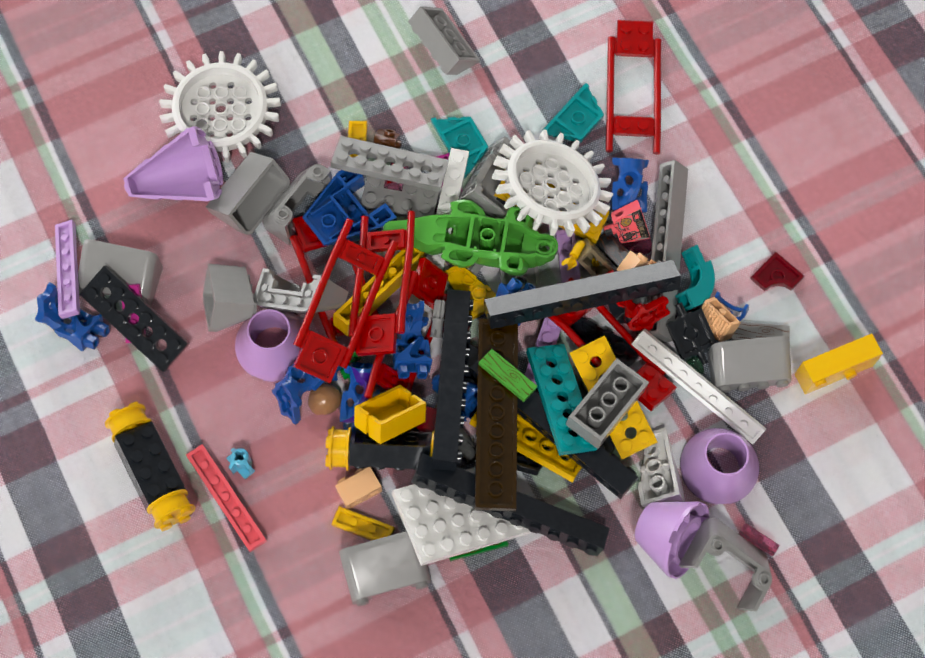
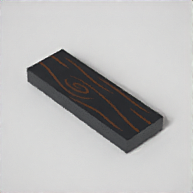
(612, 249)

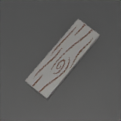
(758, 330)

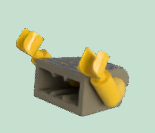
(589, 257)

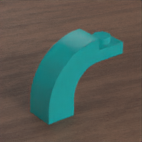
(702, 279)

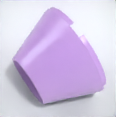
(273, 362)
(711, 484)
(667, 532)

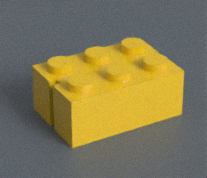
(389, 414)

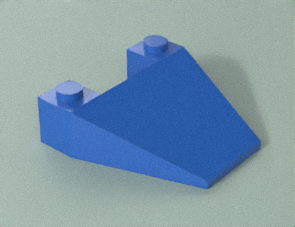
(337, 204)

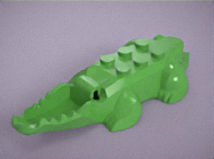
(481, 239)

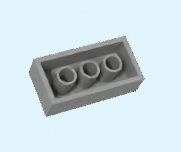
(607, 403)

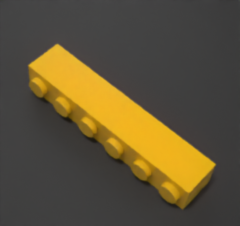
(390, 283)

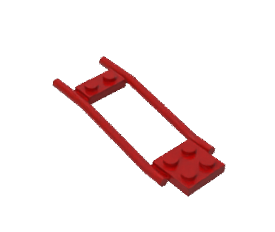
(634, 40)
(305, 242)
(427, 285)
(381, 330)
(322, 355)
(658, 387)

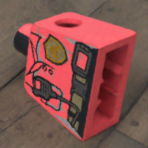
(628, 223)

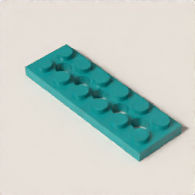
(549, 391)

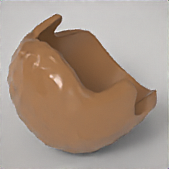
(324, 400)

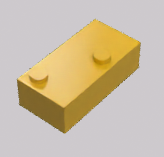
(838, 364)

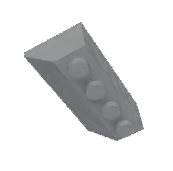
(443, 40)

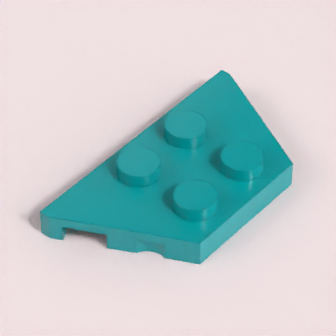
(576, 117)
(462, 135)

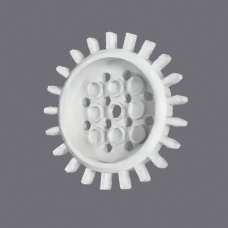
(247, 87)
(534, 199)

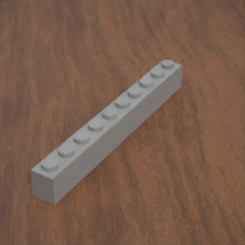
(668, 233)

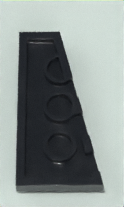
(589, 331)

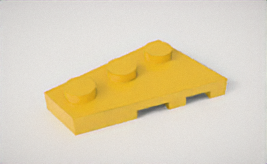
(464, 280)

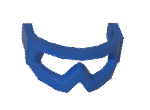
(744, 310)

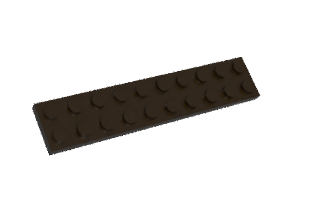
(496, 424)

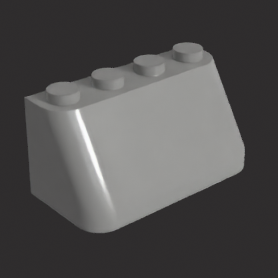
(250, 193)
(227, 296)
(750, 363)

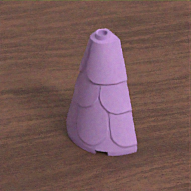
(179, 171)

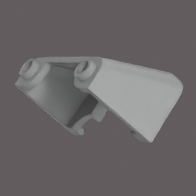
(482, 187)
(279, 217)
(128, 263)
(279, 294)
(382, 567)

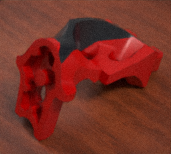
(638, 315)

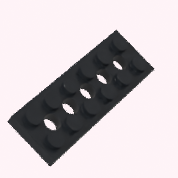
(121, 319)

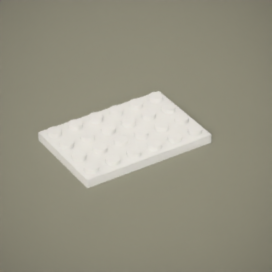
(448, 528)

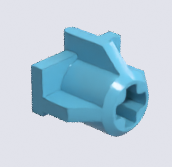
(240, 462)

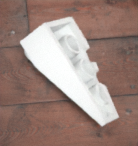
(659, 473)

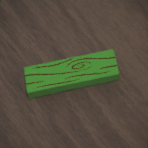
(507, 375)

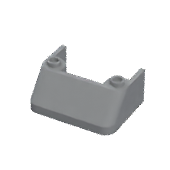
(715, 539)

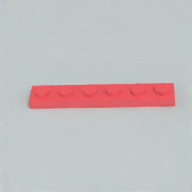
(226, 498)

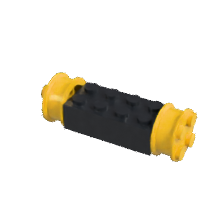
(359, 450)
(149, 466)

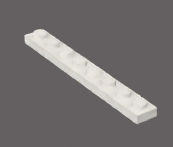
(450, 191)
(699, 386)

